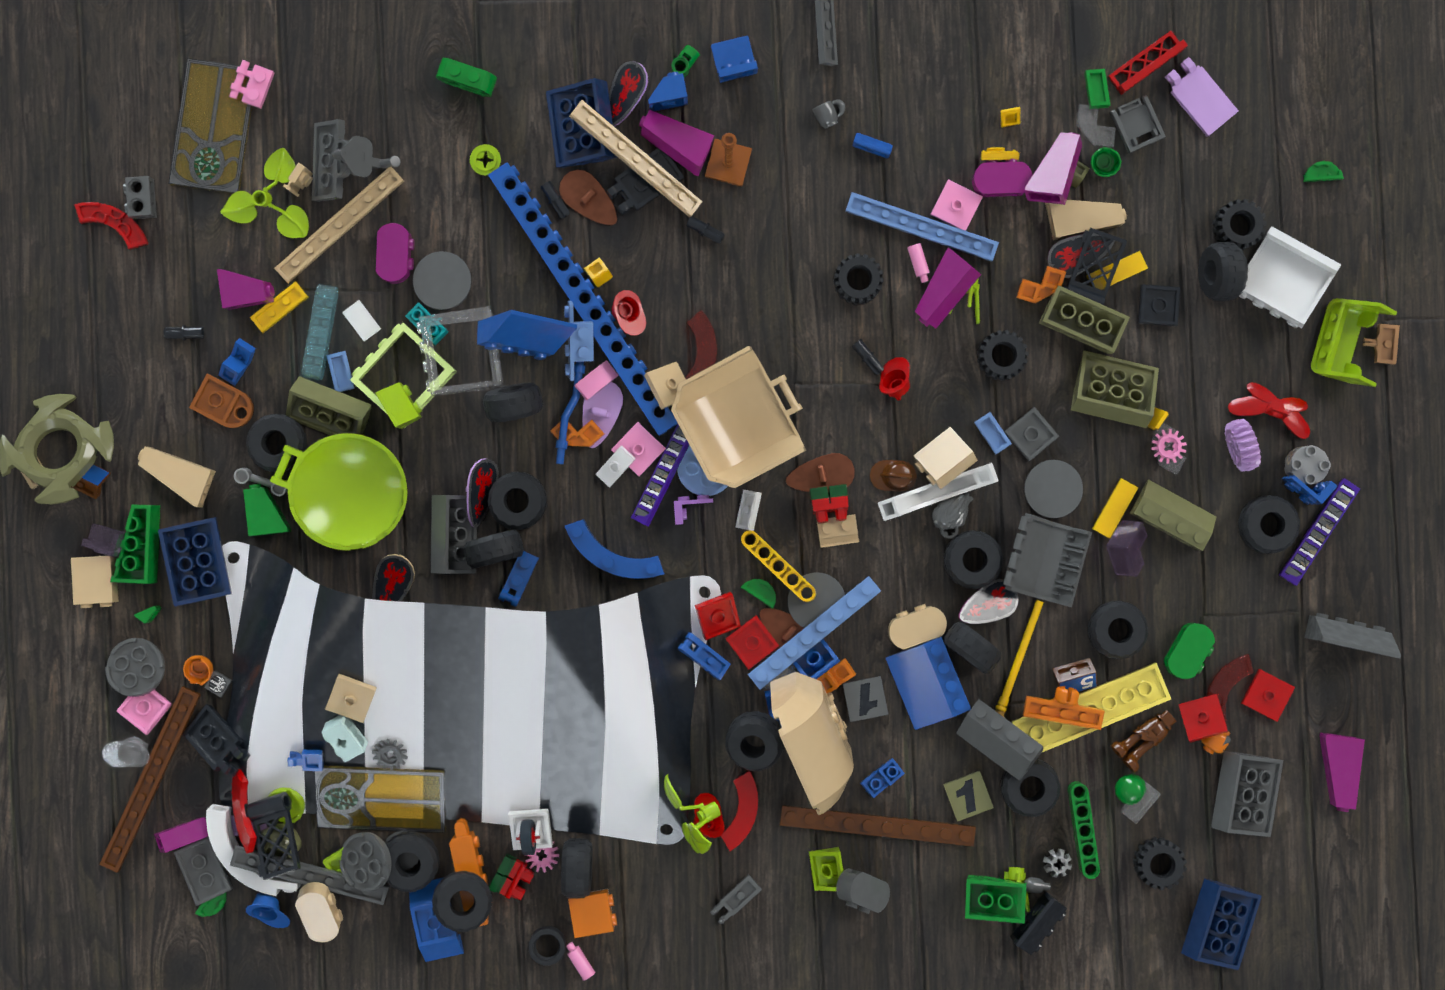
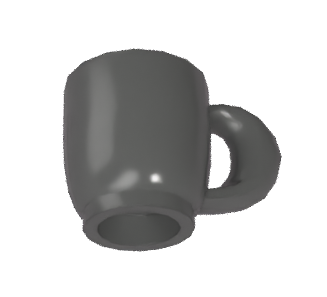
(826, 113)

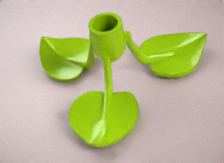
(241, 204)
(705, 814)

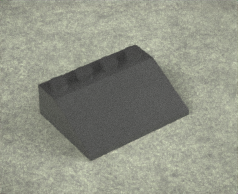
(1351, 636)
(1247, 794)

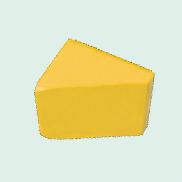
(598, 272)
(1158, 419)

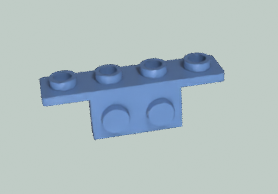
(579, 343)

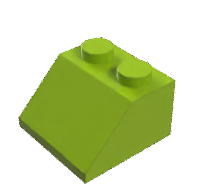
(399, 405)

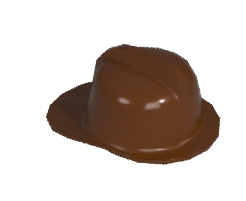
(893, 475)

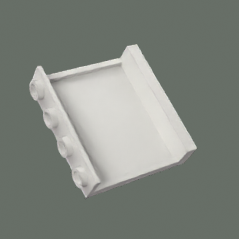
(1288, 277)

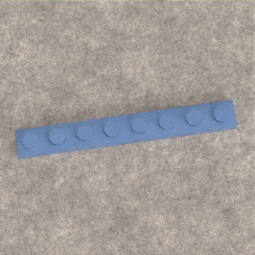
(922, 226)
(814, 632)

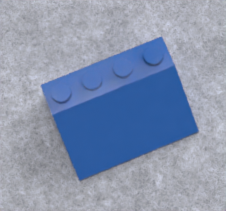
(523, 334)
(928, 683)

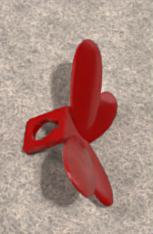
(1266, 402)

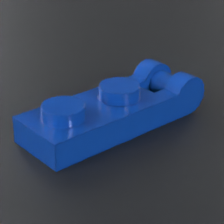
(519, 578)
(704, 656)

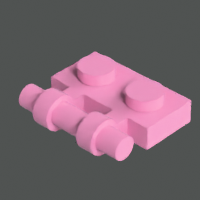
(257, 85)

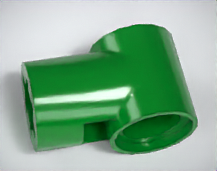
(689, 53)

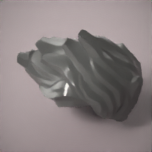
(951, 512)

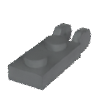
(737, 898)

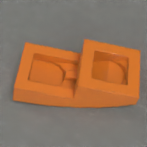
(837, 675)

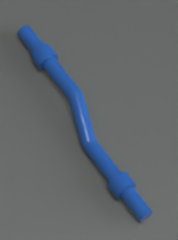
(561, 443)

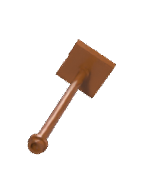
(728, 160)

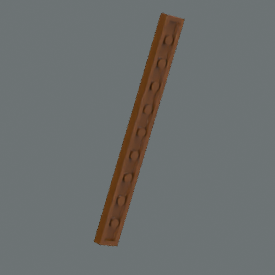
(150, 779)
(878, 825)

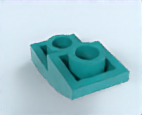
(437, 331)

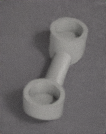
(245, 475)

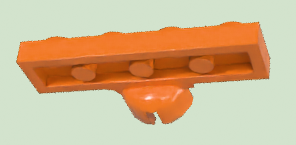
(1064, 709)

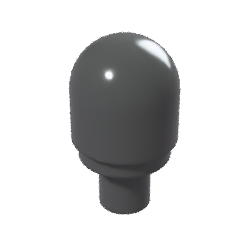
(1036, 885)

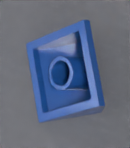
(816, 660)

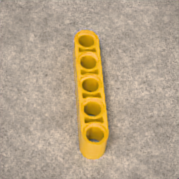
(772, 559)

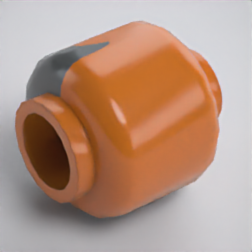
(1216, 743)

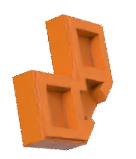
(1035, 292)
(584, 437)

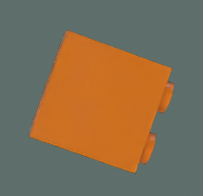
(592, 914)

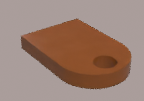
(221, 402)

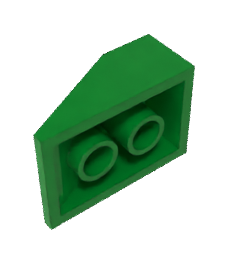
(995, 899)

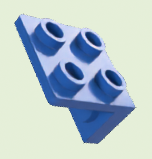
(734, 59)
(1315, 495)

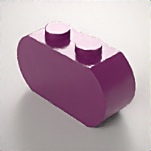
(1001, 178)
(394, 253)

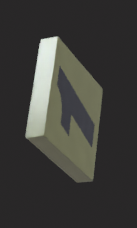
(968, 796)

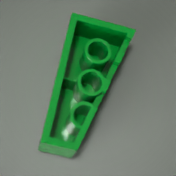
(139, 547)

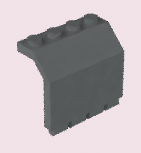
(1047, 560)

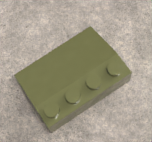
(1115, 389)

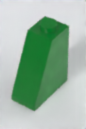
(263, 512)

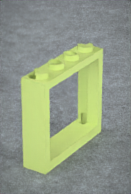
(383, 346)

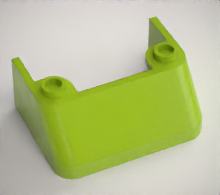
(1339, 338)

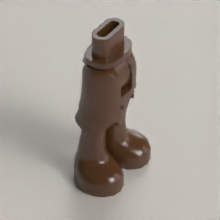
(1152, 731)

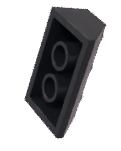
(1038, 923)

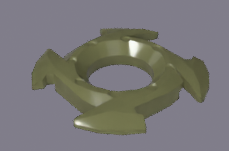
(51, 418)

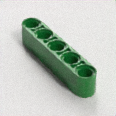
(1087, 838)

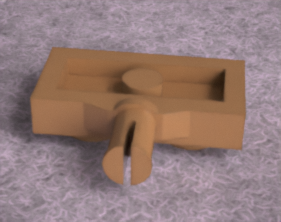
(1385, 344)

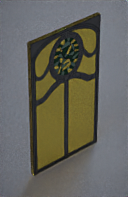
(210, 129)
(380, 799)

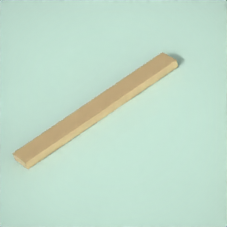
(635, 158)
(339, 224)

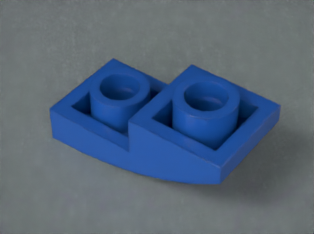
(882, 777)

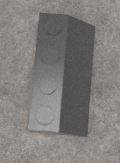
(449, 534)
(999, 740)

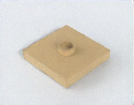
(665, 383)
(351, 698)

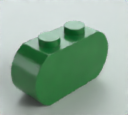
(466, 77)
(1189, 651)

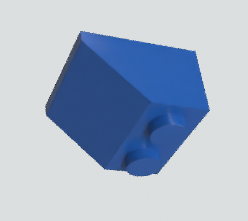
(669, 93)

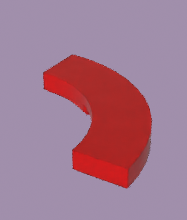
(115, 218)
(746, 811)
(243, 823)

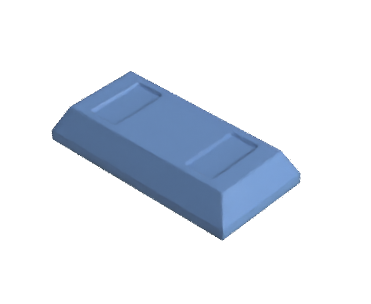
(340, 371)
(992, 433)

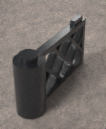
(1092, 292)
(264, 812)

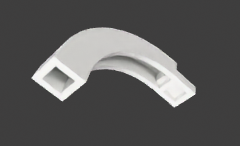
(931, 494)
(224, 842)

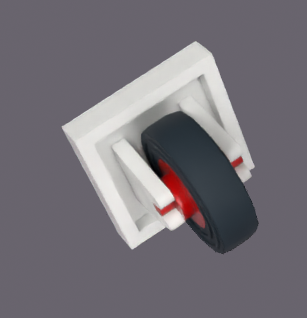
(530, 830)

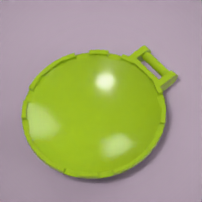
(344, 490)

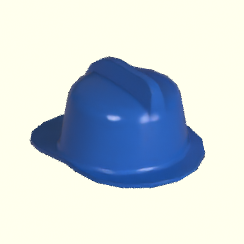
(267, 910)

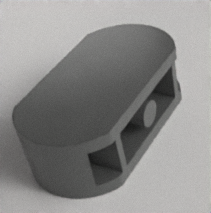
(862, 891)

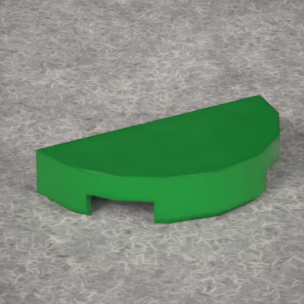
(1323, 172)
(761, 590)
(212, 906)

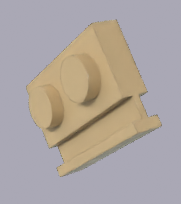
(298, 179)
(838, 532)

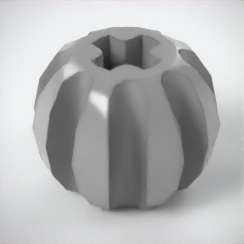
(1062, 866)

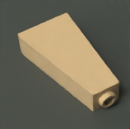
(1079, 216)
(181, 476)

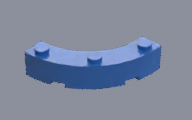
(608, 560)

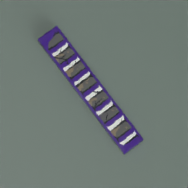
(661, 478)
(1319, 531)

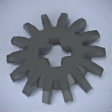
(394, 760)

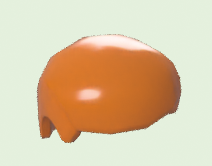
(198, 669)

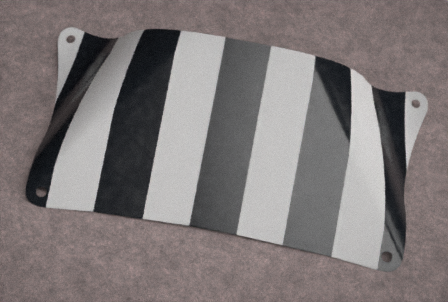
(509, 703)

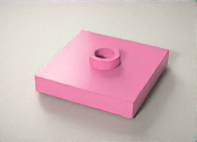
(956, 205)
(641, 446)
(145, 710)

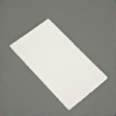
(361, 320)

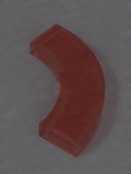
(705, 343)
(1229, 677)

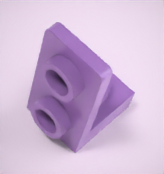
(681, 513)

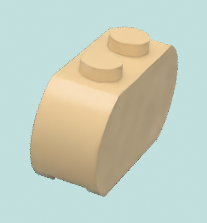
(917, 626)
(318, 912)

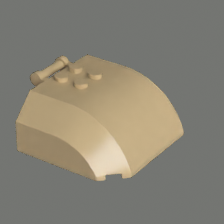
(737, 419)
(813, 737)

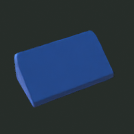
(872, 145)

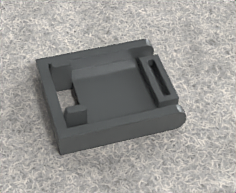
(1136, 121)

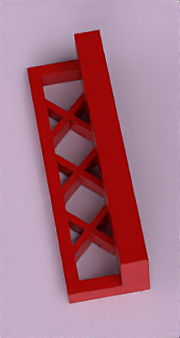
(1153, 65)

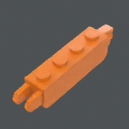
(466, 858)

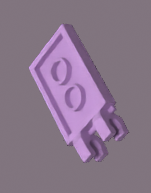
(1201, 97)

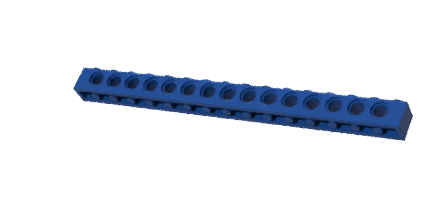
(500, 178)

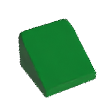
(149, 614)

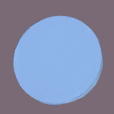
(694, 478)

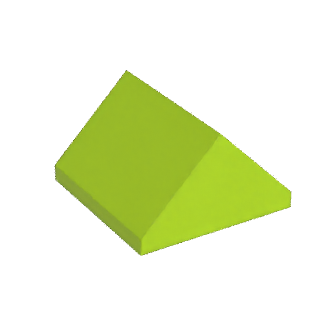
(826, 868)

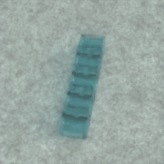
(319, 332)

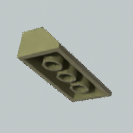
(1084, 320)
(326, 408)
(1174, 515)

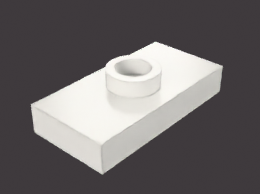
(615, 466)
(748, 510)

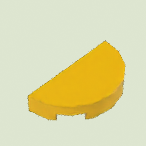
(999, 153)

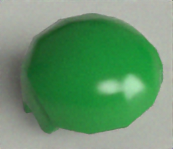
(1105, 162)
(1130, 789)

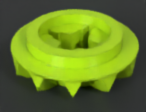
(479, 153)

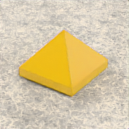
(1010, 117)

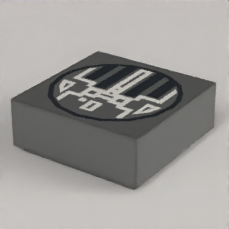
(218, 684)

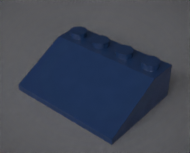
(571, 141)
(195, 561)
(1221, 924)

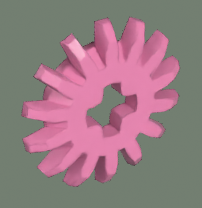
(1177, 446)
(545, 861)

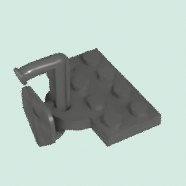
(339, 158)

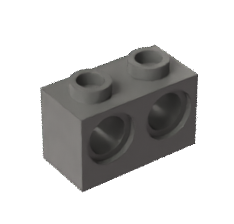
(145, 196)

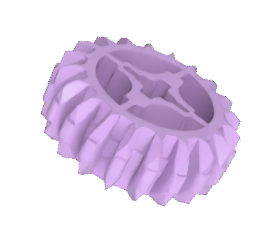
(1242, 445)

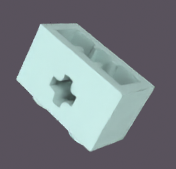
(344, 737)

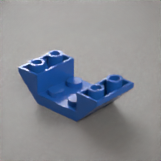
(432, 937)

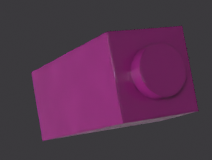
(243, 291)
(181, 835)

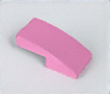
(596, 380)

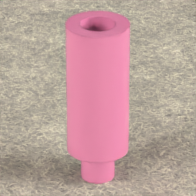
(919, 262)
(580, 961)

